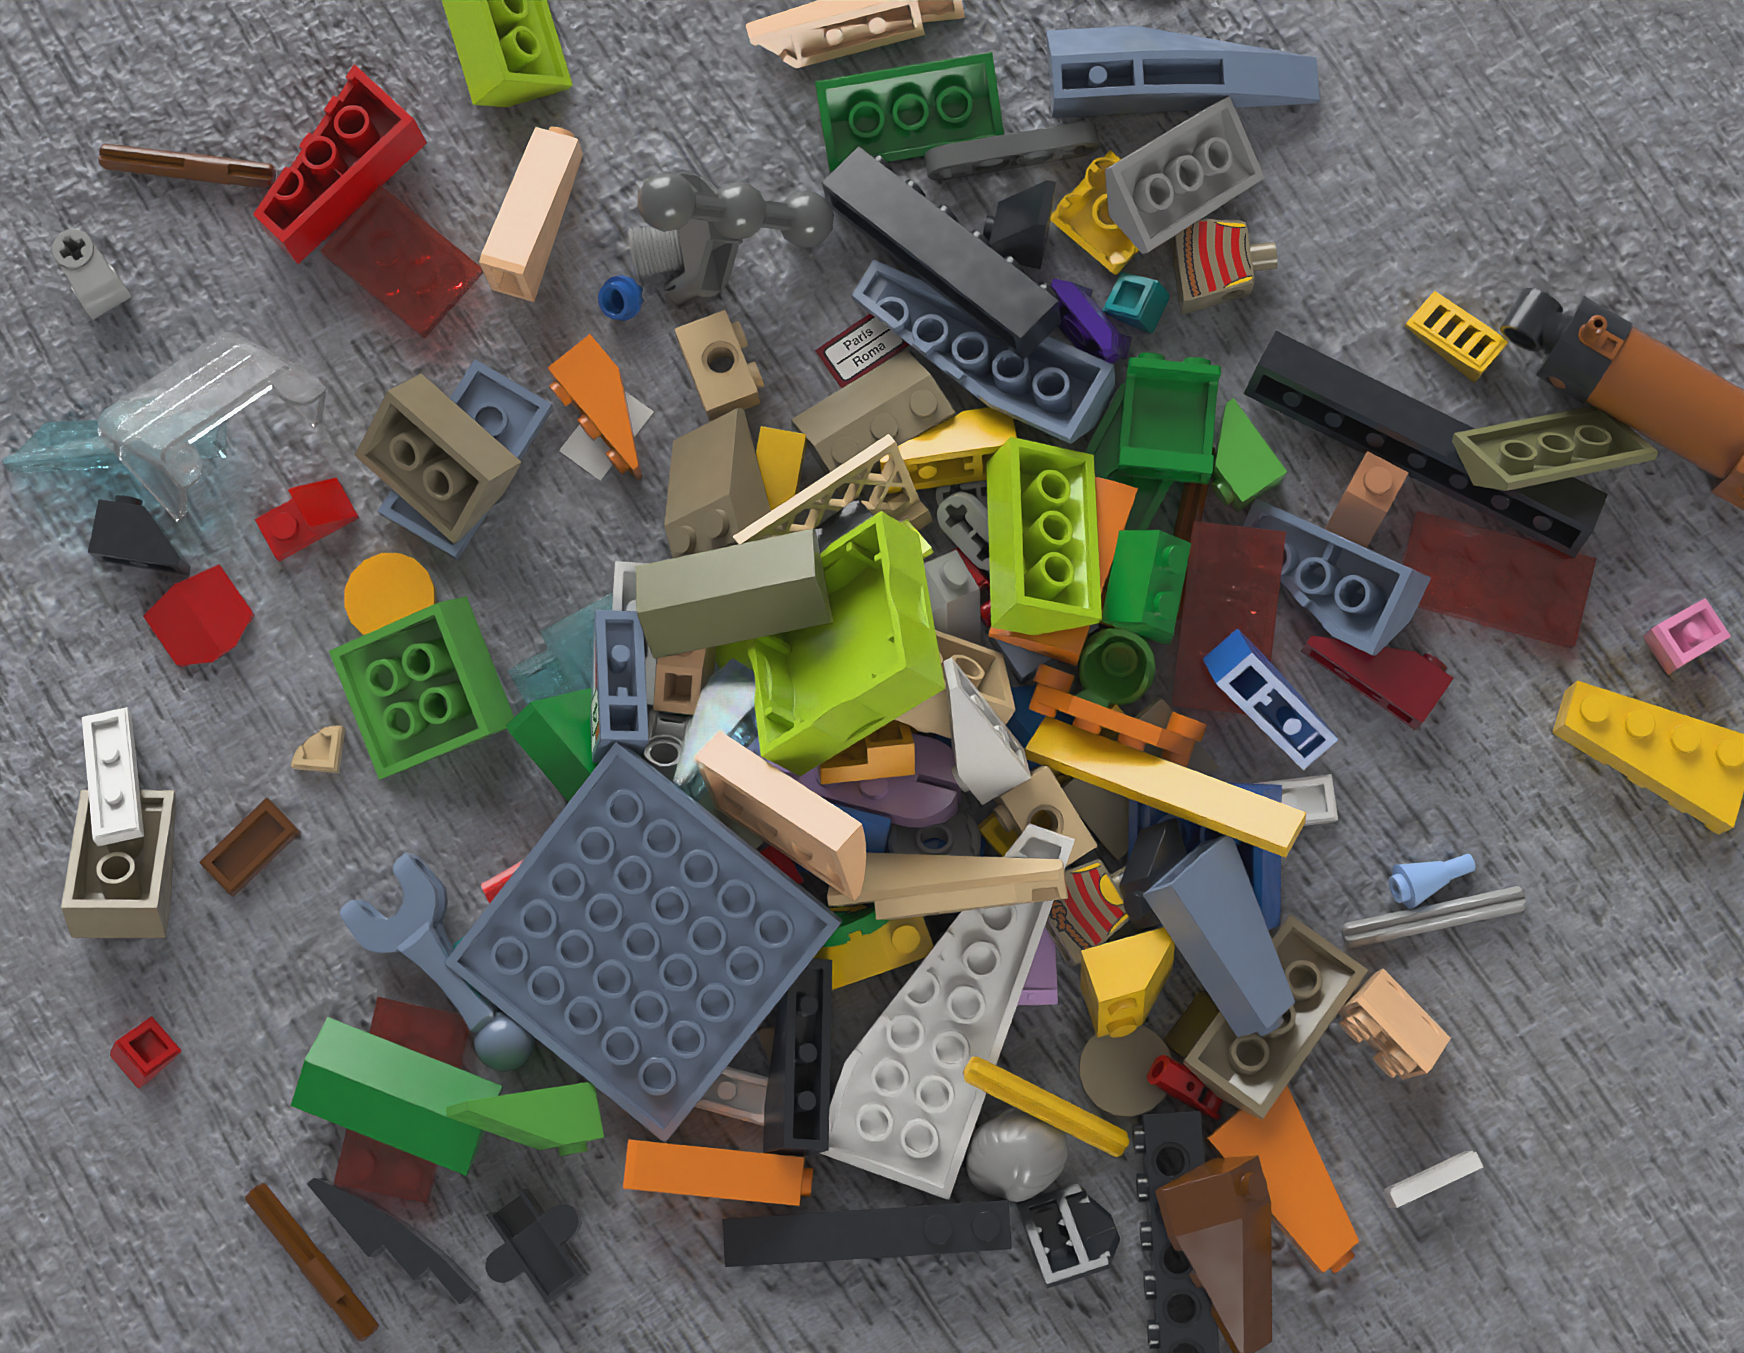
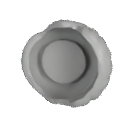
(1015, 1155)

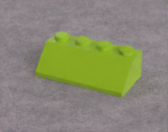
(507, 50)
(1042, 538)

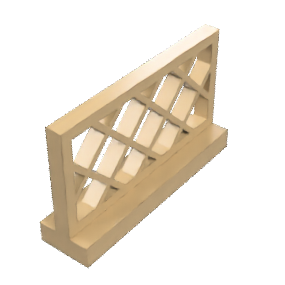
(857, 473)

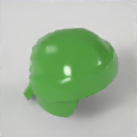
(1115, 667)

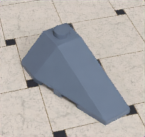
(1343, 584)

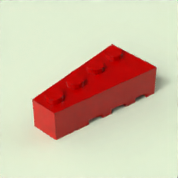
(339, 166)

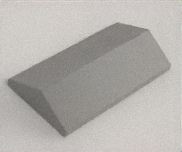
(1181, 176)

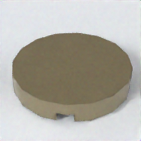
(1117, 1069)

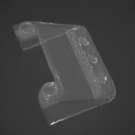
(162, 417)

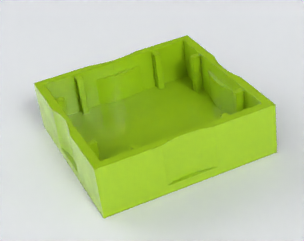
(851, 676)

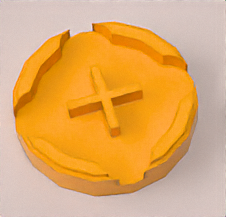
(387, 591)

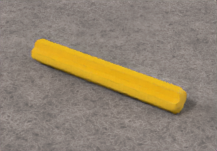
(1045, 1106)

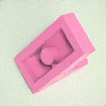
(1686, 636)

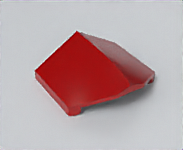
(200, 617)

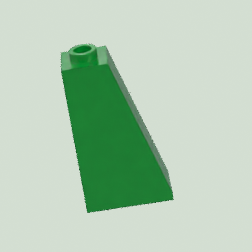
(558, 738)

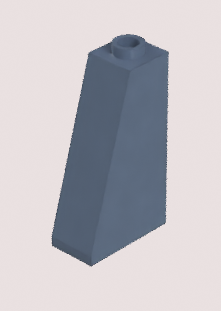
(1223, 935)

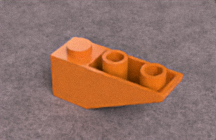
(597, 391)

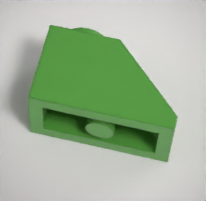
(1242, 461)

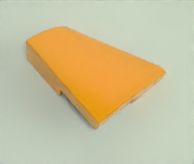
(878, 755)

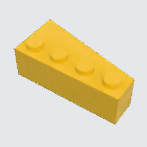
(1669, 753)

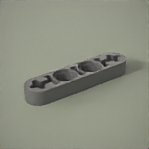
(1012, 151)

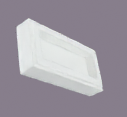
(1432, 1178)

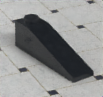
(800, 1066)

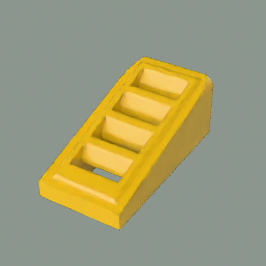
(1457, 357)

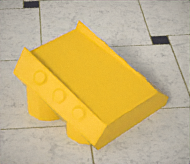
(1087, 220)

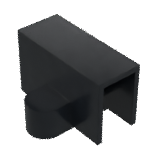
(536, 1245)

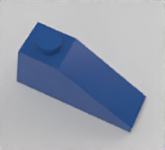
(1269, 699)

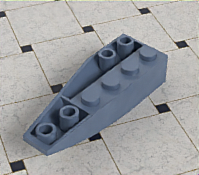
(1167, 72)

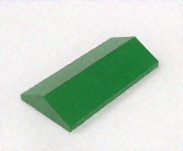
(909, 108)
(391, 1094)

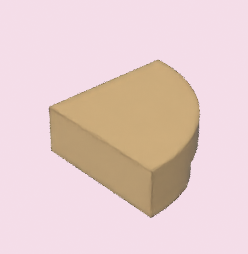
(321, 751)

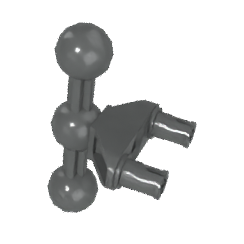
(717, 220)

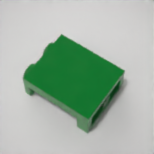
(1168, 419)

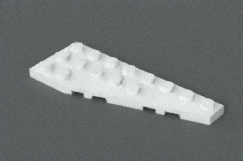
(903, 1087)

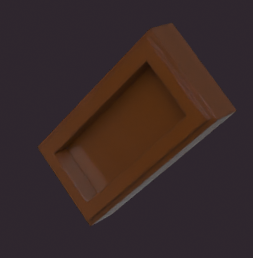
(250, 847)

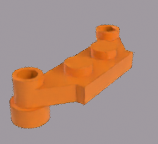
(1053, 695)

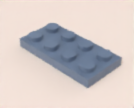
(506, 413)

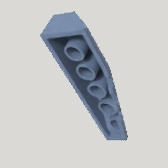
(1049, 389)

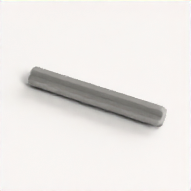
(1433, 917)

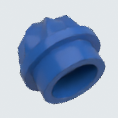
(620, 298)

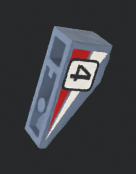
(618, 684)

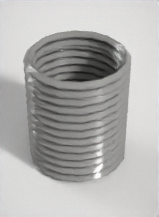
(655, 251)

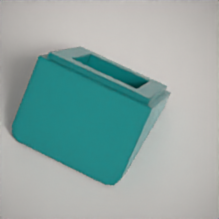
(1137, 301)

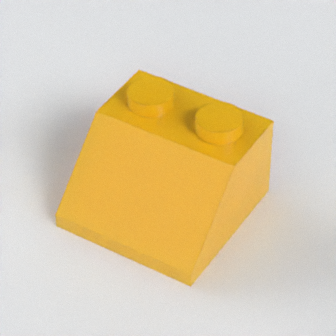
(1125, 980)

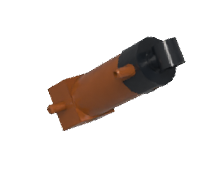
(1637, 382)

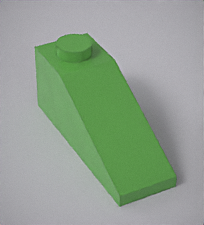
(538, 1118)

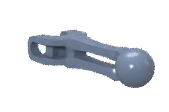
(421, 937)

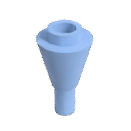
(1418, 881)

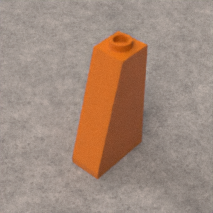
(716, 1173)
(1297, 1181)

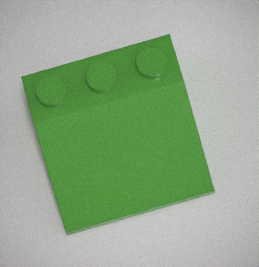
(422, 686)

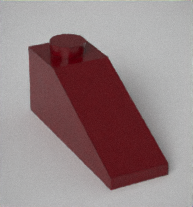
(1393, 679)

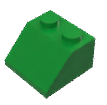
(1146, 583)

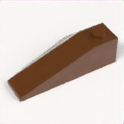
(1224, 1228)

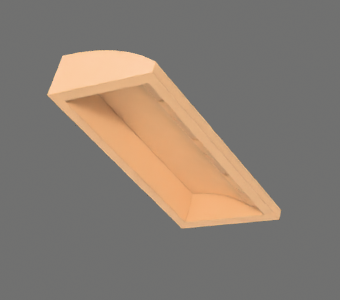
(784, 814)

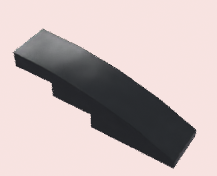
(378, 1229)

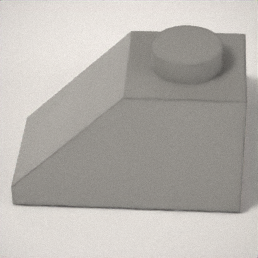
(954, 597)

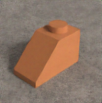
(1366, 500)

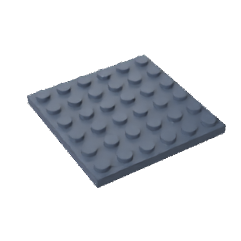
(642, 941)

